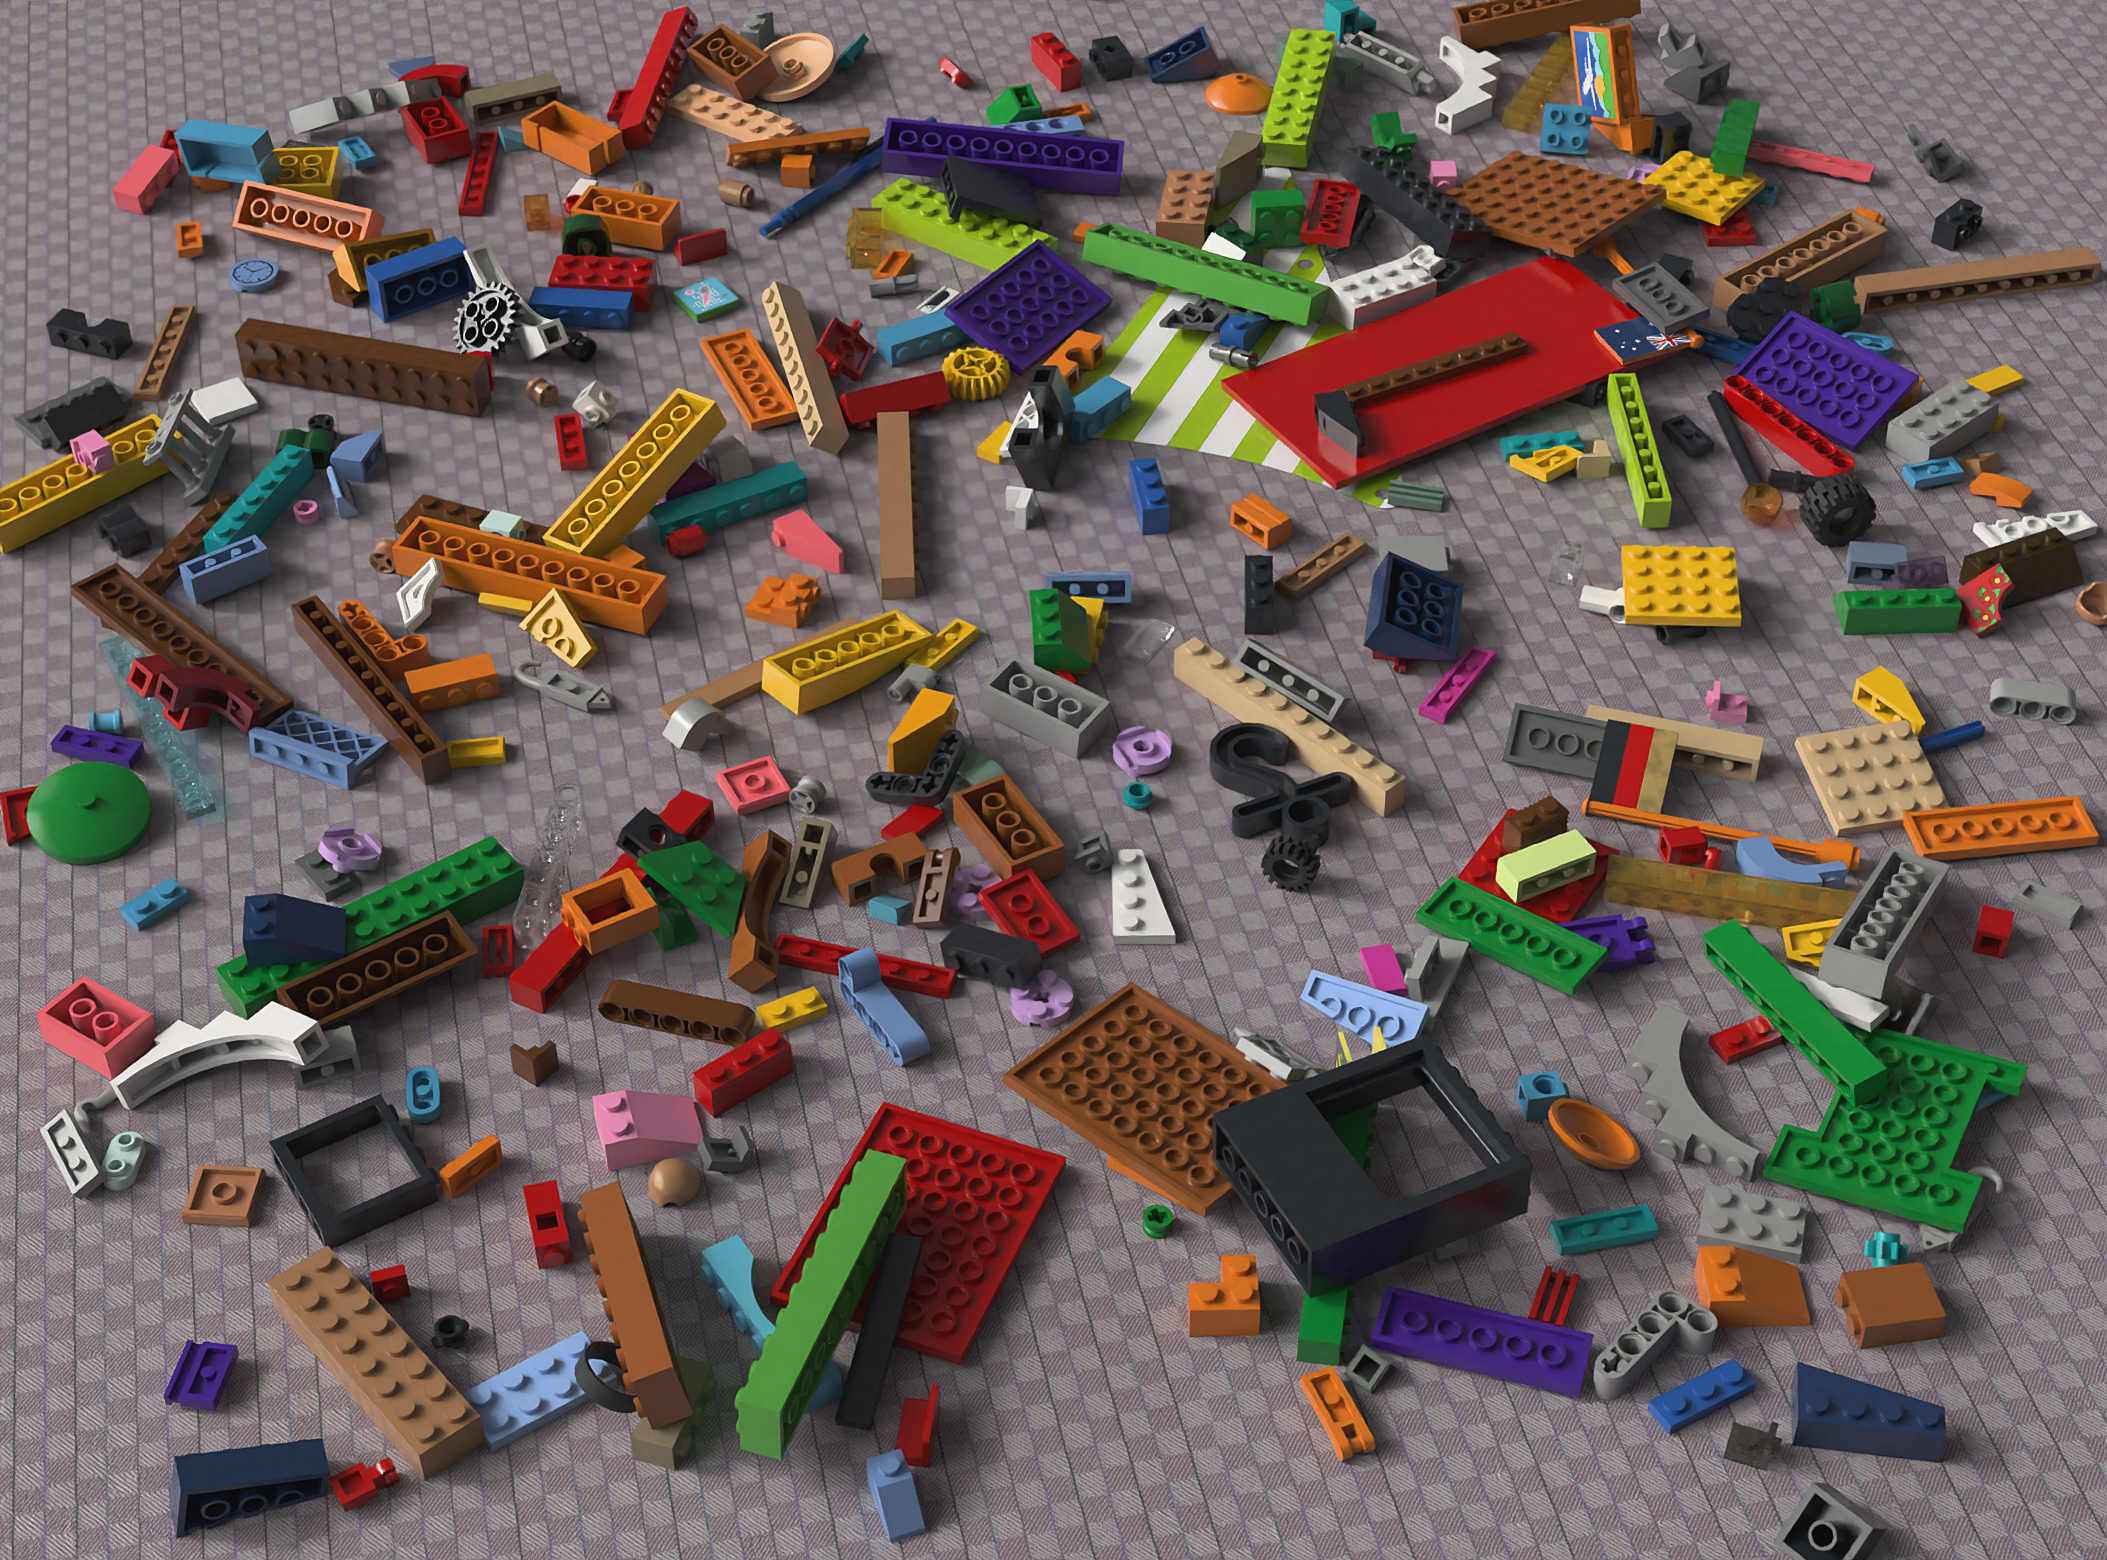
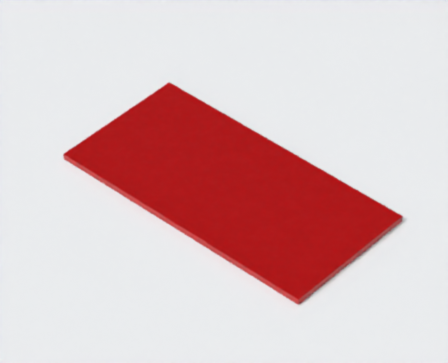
(1541, 301)

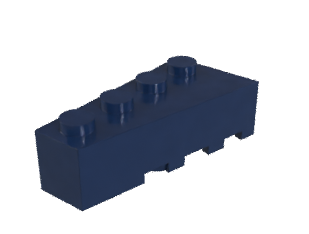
(1863, 1418)
(245, 1482)

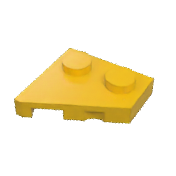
(1547, 463)
(1806, 942)

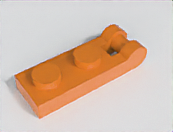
(1337, 1412)

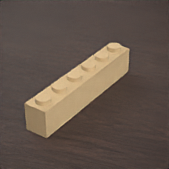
(1699, 746)

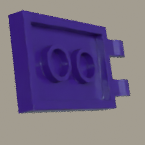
(1617, 938)

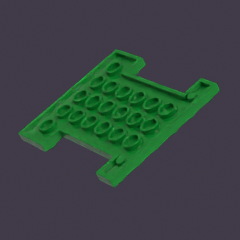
(1904, 1142)

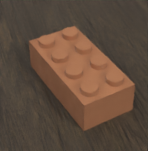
(1186, 207)

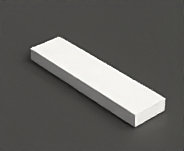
(1844, 1003)

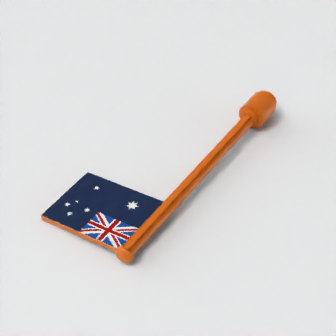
(1638, 337)

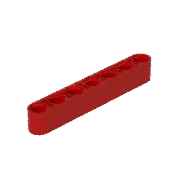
(1785, 429)

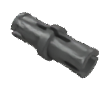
(1233, 355)

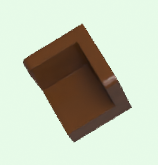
(536, 1063)

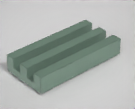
(1415, 495)

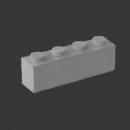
(1291, 680)

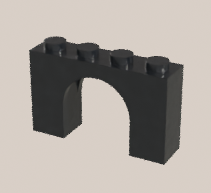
(1040, 449)

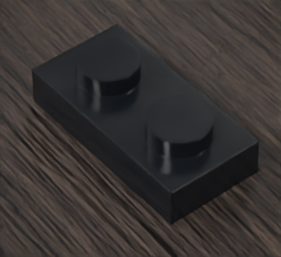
(1687, 436)

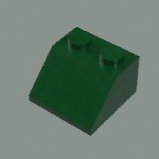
(1236, 244)

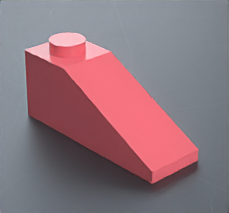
(807, 542)

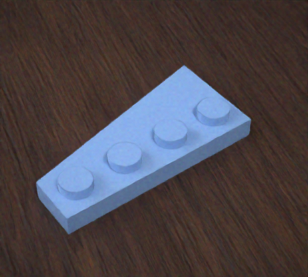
(1363, 1008)

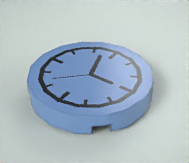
(253, 275)

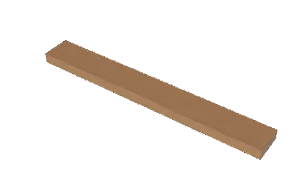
(744, 680)

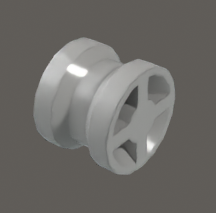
(807, 794)

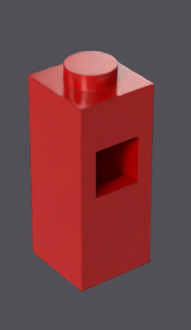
(547, 1224)

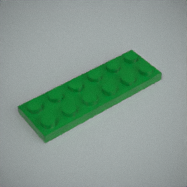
(1512, 935)

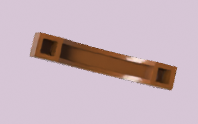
(752, 955)

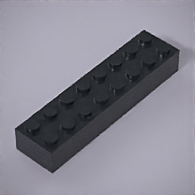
(1416, 202)

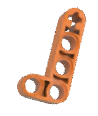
(389, 655)

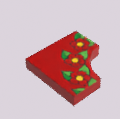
(1983, 599)

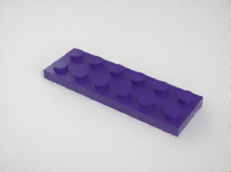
(1482, 1341)

